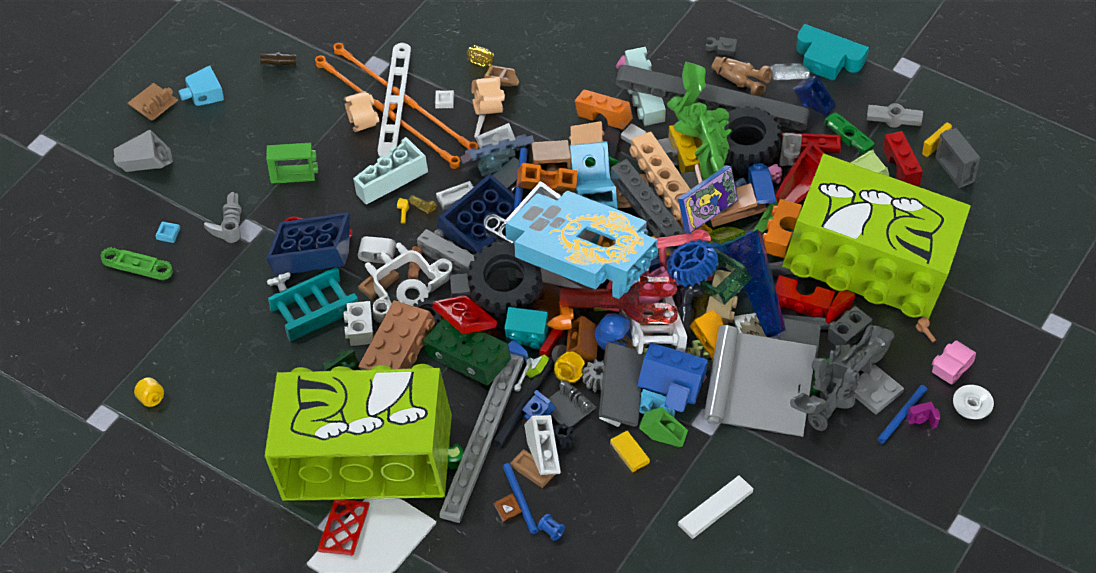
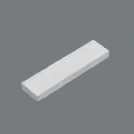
(715, 507)

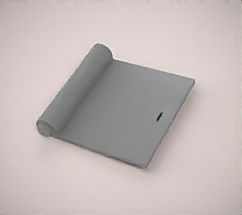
(756, 380)

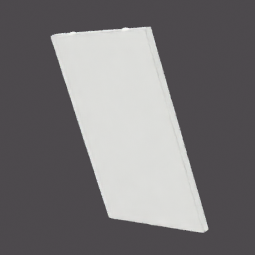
(386, 539)

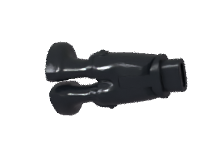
(684, 298)

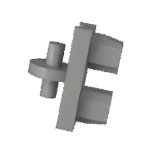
(790, 148)

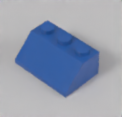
(669, 366)

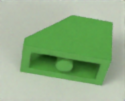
(663, 427)

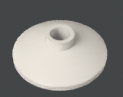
(976, 396)

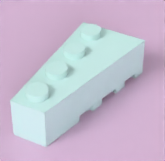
(650, 108)
(391, 172)

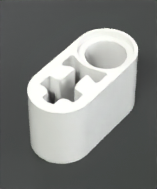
(372, 247)

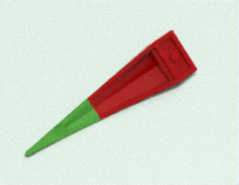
(796, 183)

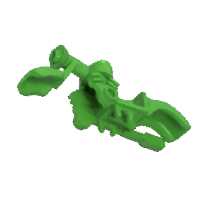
(701, 123)

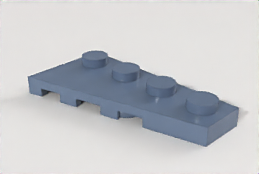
(473, 154)

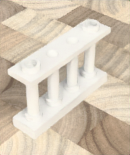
(676, 330)

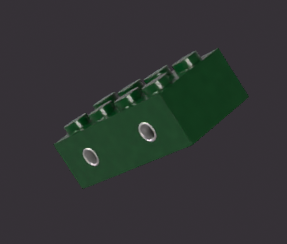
(470, 353)

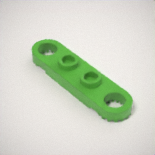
(136, 263)

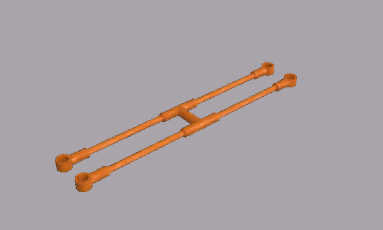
(339, 50)

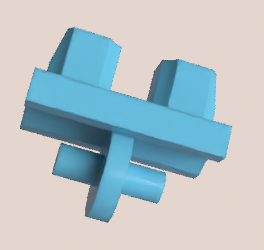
(652, 400)

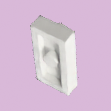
(495, 135)

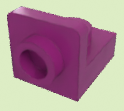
(923, 412)

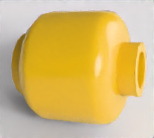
(149, 392)

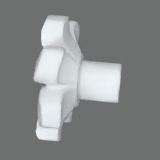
(279, 281)

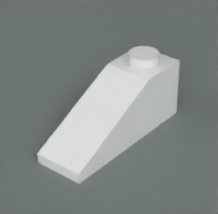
(542, 444)

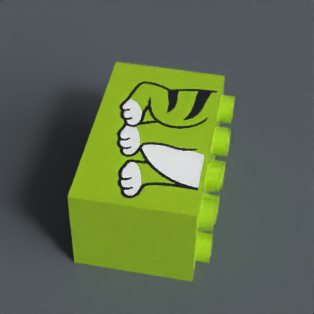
(876, 236)
(359, 433)

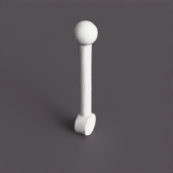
(517, 387)

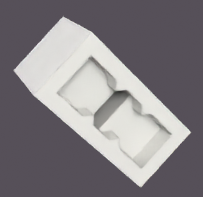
(359, 319)

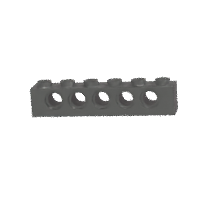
(645, 202)

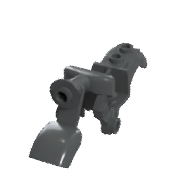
(840, 377)

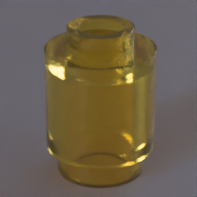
(480, 55)

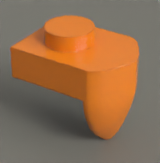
(562, 321)

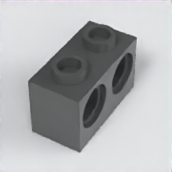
(849, 327)

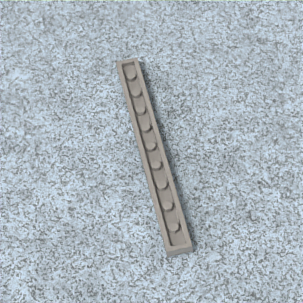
(480, 441)

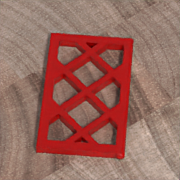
(327, 534)

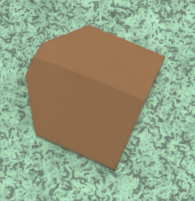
(506, 75)

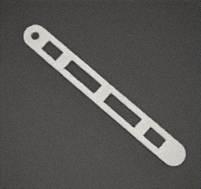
(384, 147)

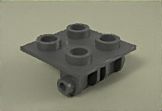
(570, 405)

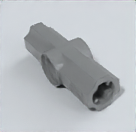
(894, 115)

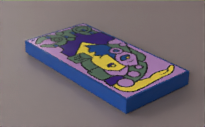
(707, 199)

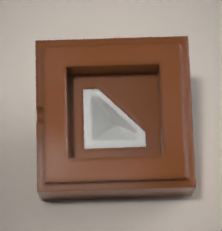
(507, 507)

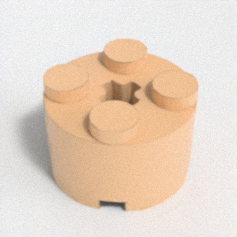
(487, 96)
(360, 111)

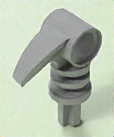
(229, 228)

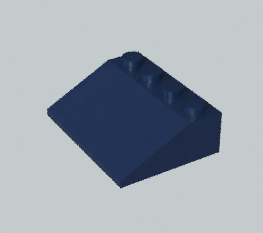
(465, 218)
(310, 244)

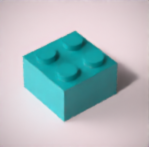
(527, 327)

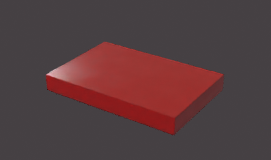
(464, 314)

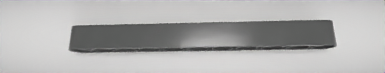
(714, 97)

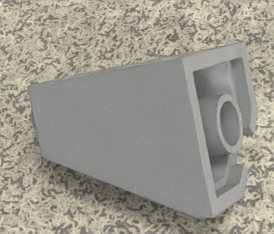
(143, 153)

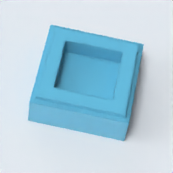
(167, 232)

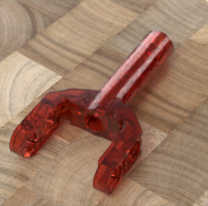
(628, 302)

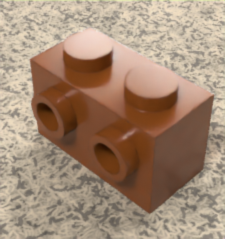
(582, 339)

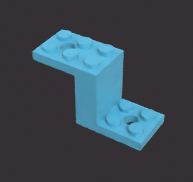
(593, 181)

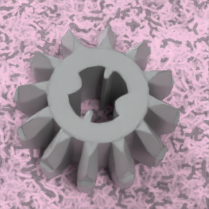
(593, 375)

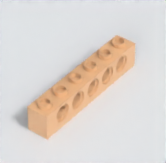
(660, 171)

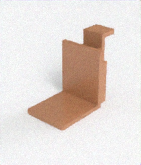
(743, 207)

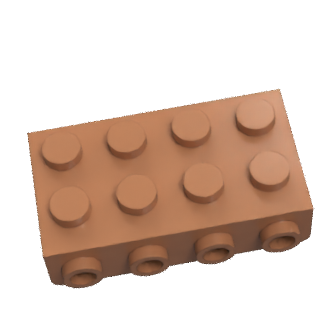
(398, 337)

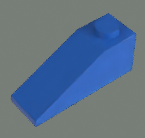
(761, 182)

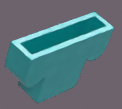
(828, 53)

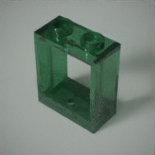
(731, 284)

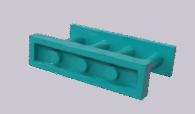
(318, 318)

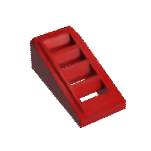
(841, 303)

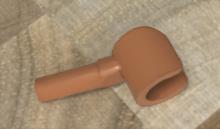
(922, 326)

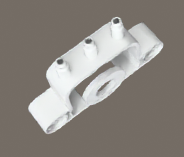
(432, 271)

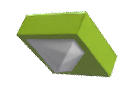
(537, 366)

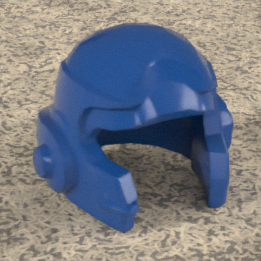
(612, 328)

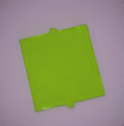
(725, 234)

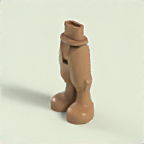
(738, 72)

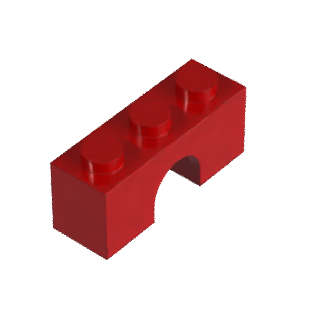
(898, 150)
(812, 305)

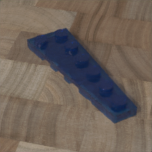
(761, 290)

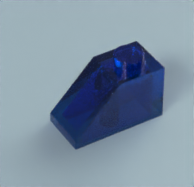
(814, 95)

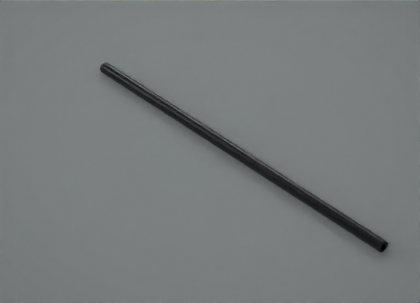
(536, 383)

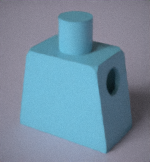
(202, 88)

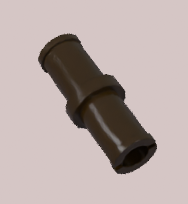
(278, 59)

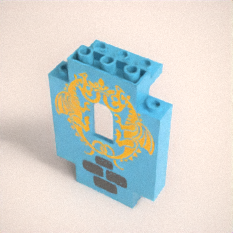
(549, 232)

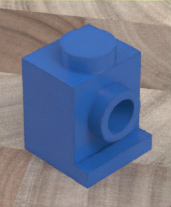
(538, 406)

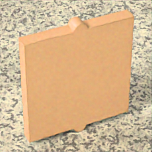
(586, 133)

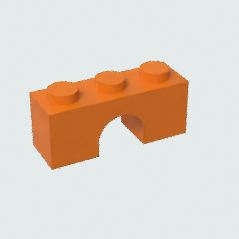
(615, 110)
(559, 181)
(784, 217)

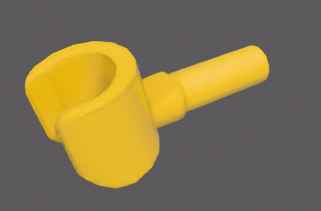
(404, 206)

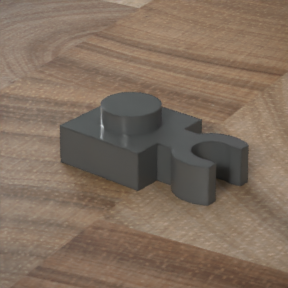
(724, 45)

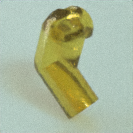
(426, 206)

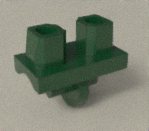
(344, 359)

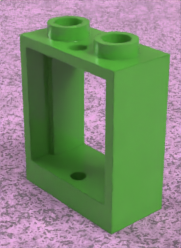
(291, 173)

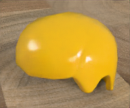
(569, 367)

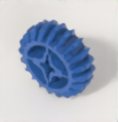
(692, 262)

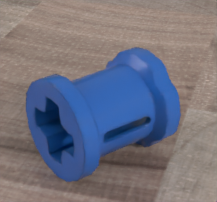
(551, 527)

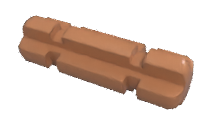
(414, 268)

